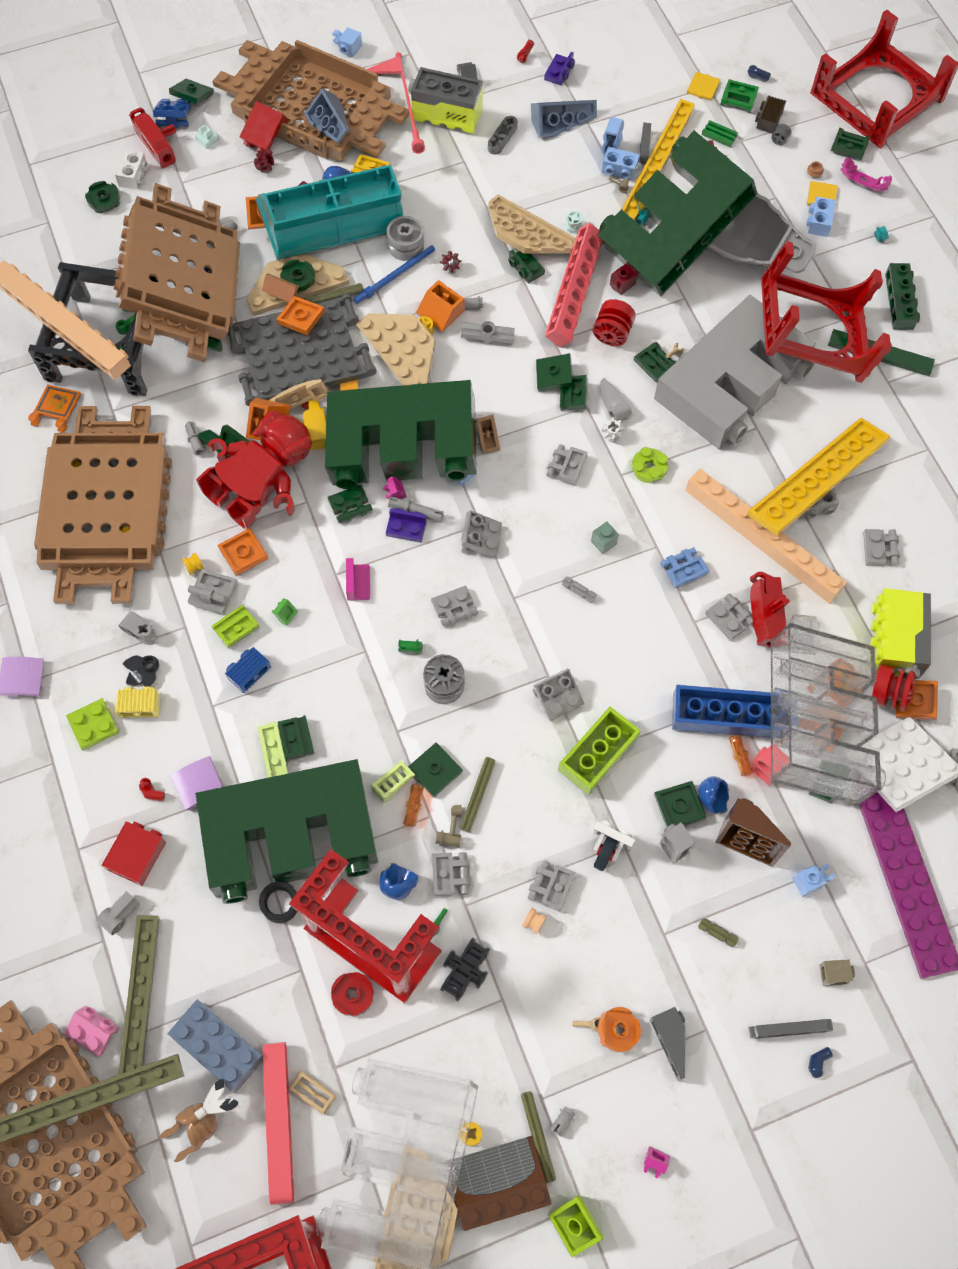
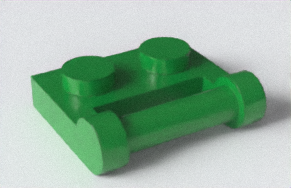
(739, 91)

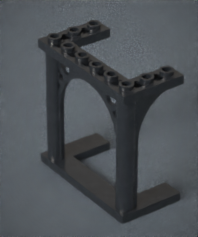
(48, 358)

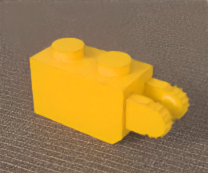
(316, 423)

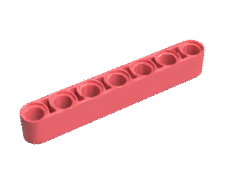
(278, 1124)

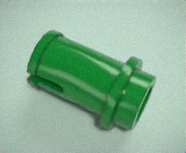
(410, 646)

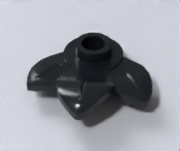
(139, 672)

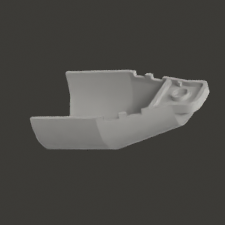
(759, 235)

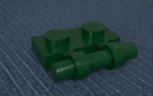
(349, 499)

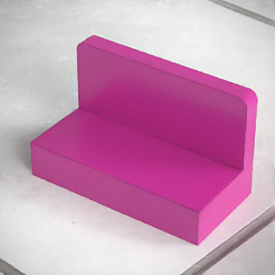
(357, 580)

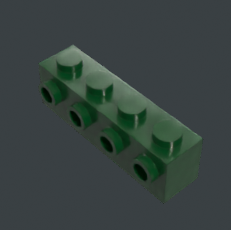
(902, 296)

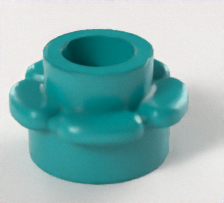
(881, 233)

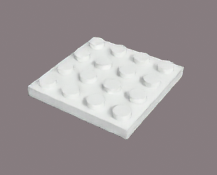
(911, 763)

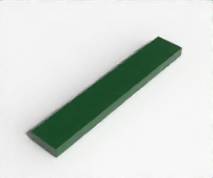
(896, 356)

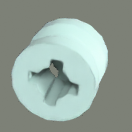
(573, 221)

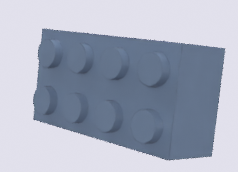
(216, 1046)

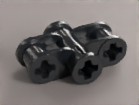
(469, 964)

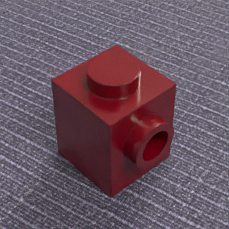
(623, 279)

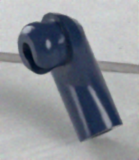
(754, 71)
(816, 1062)

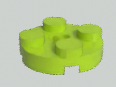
(653, 456)

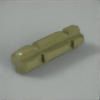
(718, 932)

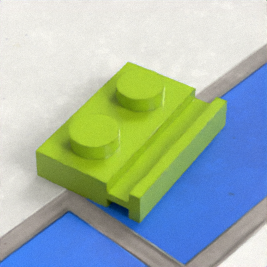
(235, 626)

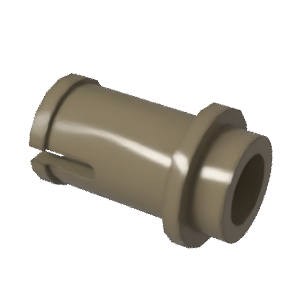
(448, 839)

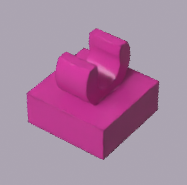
(395, 487)
(656, 1160)

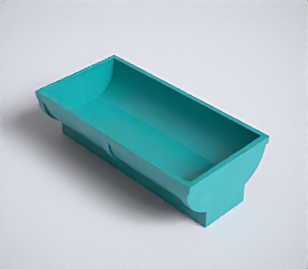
(330, 211)

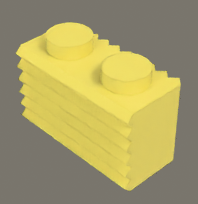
(138, 702)

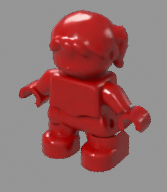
(256, 469)

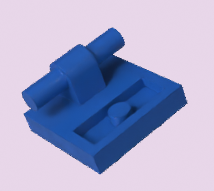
(172, 110)

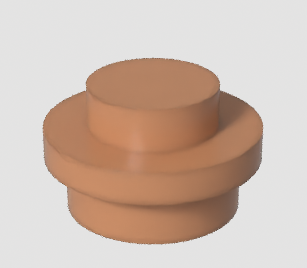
(815, 169)

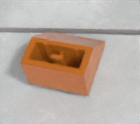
(441, 305)
(258, 409)

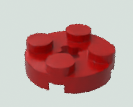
(340, 996)

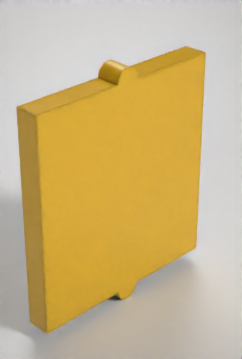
(703, 86)
(821, 190)

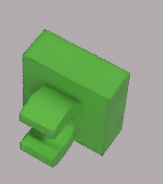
(285, 611)

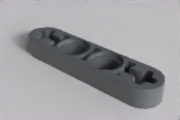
(790, 1028)

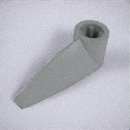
(614, 402)

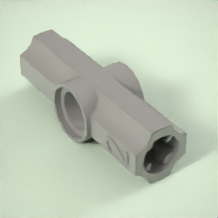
(487, 332)

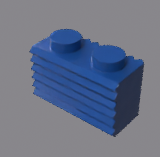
(247, 669)

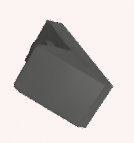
(467, 70)

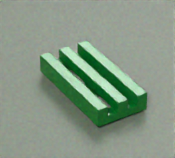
(719, 131)

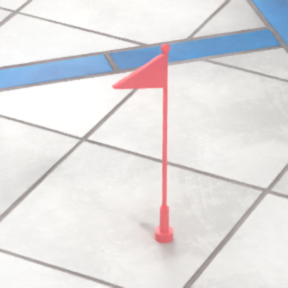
(394, 66)

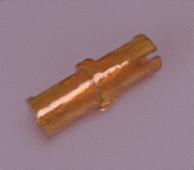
(741, 755)
(413, 805)

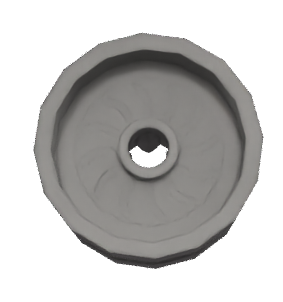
(405, 237)

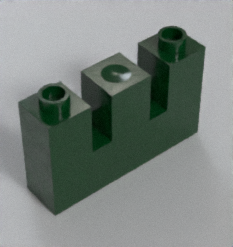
(684, 220)
(400, 422)
(283, 813)

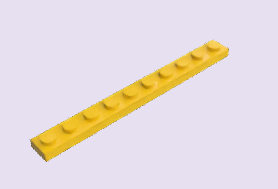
(660, 152)

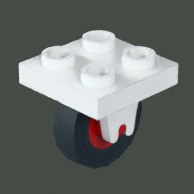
(605, 852)

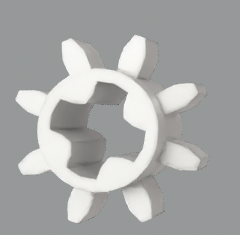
(613, 423)

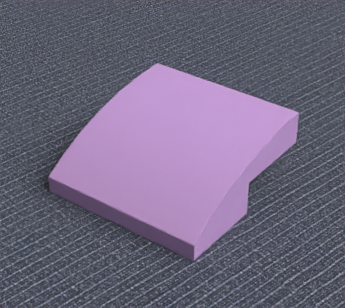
(20, 676)
(196, 778)

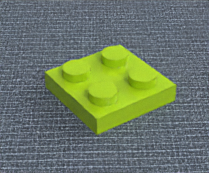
(92, 724)

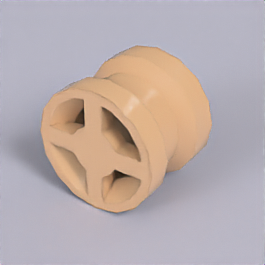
(534, 921)

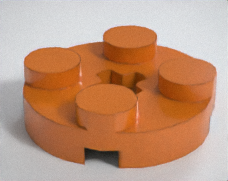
(608, 1034)

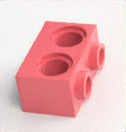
(763, 765)

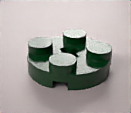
(106, 203)
(294, 267)

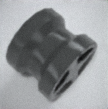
(781, 134)

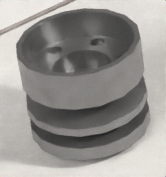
(443, 689)

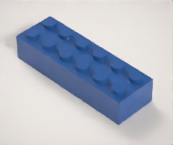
(722, 711)

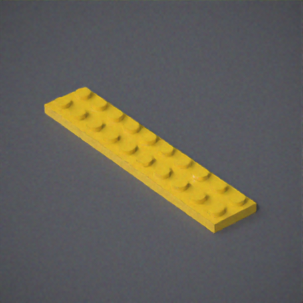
(818, 476)

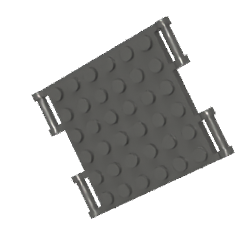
(288, 358)

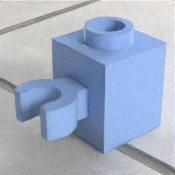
(348, 42)
(811, 879)

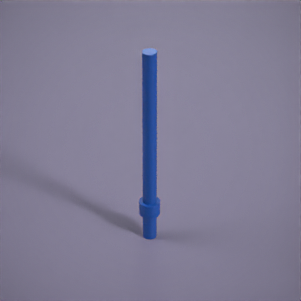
(370, 291)

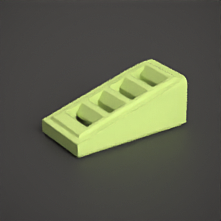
(384, 797)

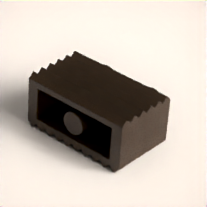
(770, 114)

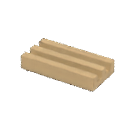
(327, 1103)

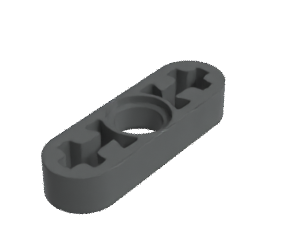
(502, 128)
(645, 142)

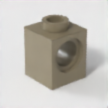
(836, 972)

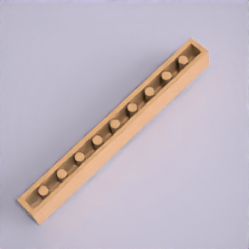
(63, 322)
(779, 548)

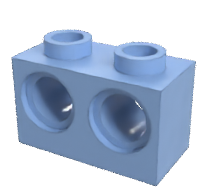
(620, 163)
(821, 216)

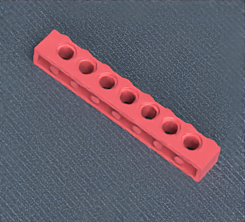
(574, 286)

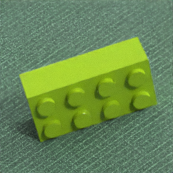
(599, 750)

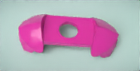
(850, 172)

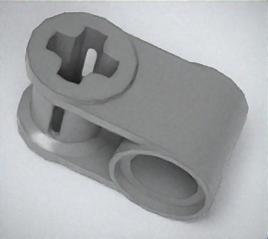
(136, 627)

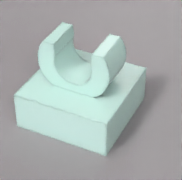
(206, 136)

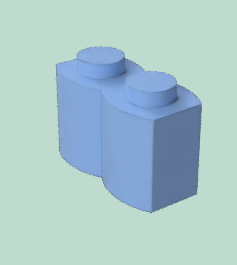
(613, 134)

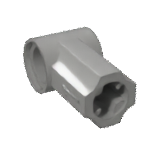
(114, 918)

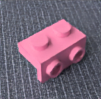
(91, 1030)

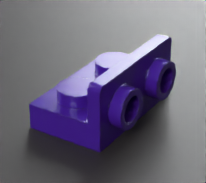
(559, 68)
(406, 525)

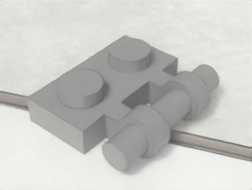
(572, 465)
(875, 547)
(451, 602)
(726, 620)
(444, 877)
(557, 888)

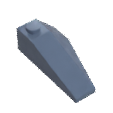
(328, 115)
(556, 117)

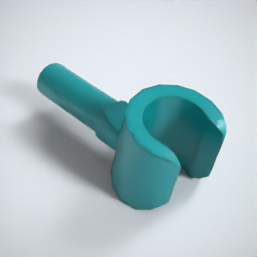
(642, 218)

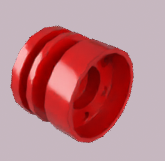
(614, 322)
(894, 688)

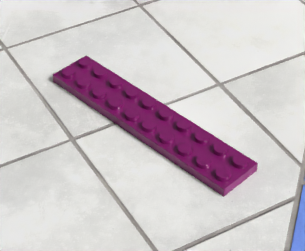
(910, 888)

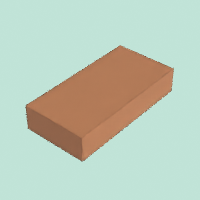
(279, 287)

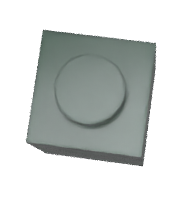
(604, 537)

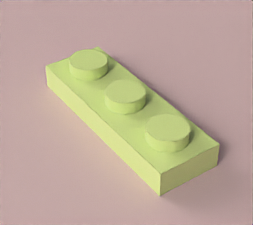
(272, 749)

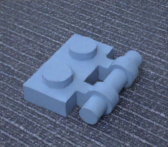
(685, 572)

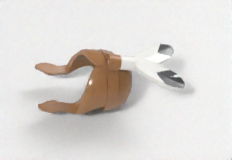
(201, 1119)

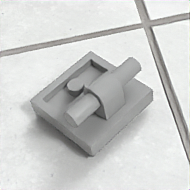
(481, 534)
(212, 591)
(558, 694)

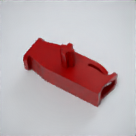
(153, 137)
(767, 607)

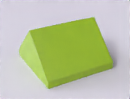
(575, 1226)

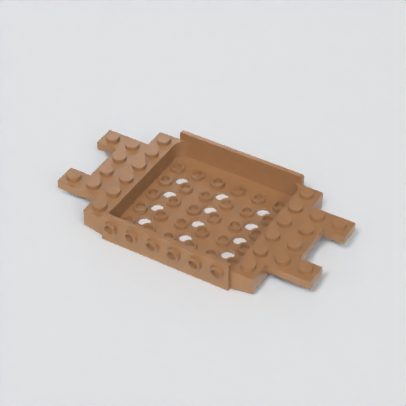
(271, 72)
(168, 309)
(96, 556)
(85, 1202)

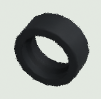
(267, 891)

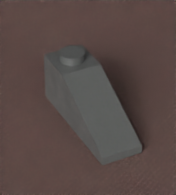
(671, 1035)

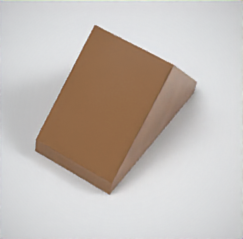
(487, 433)

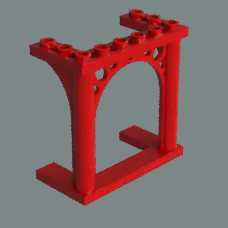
(888, 119)
(838, 300)
(378, 962)
(291, 1238)

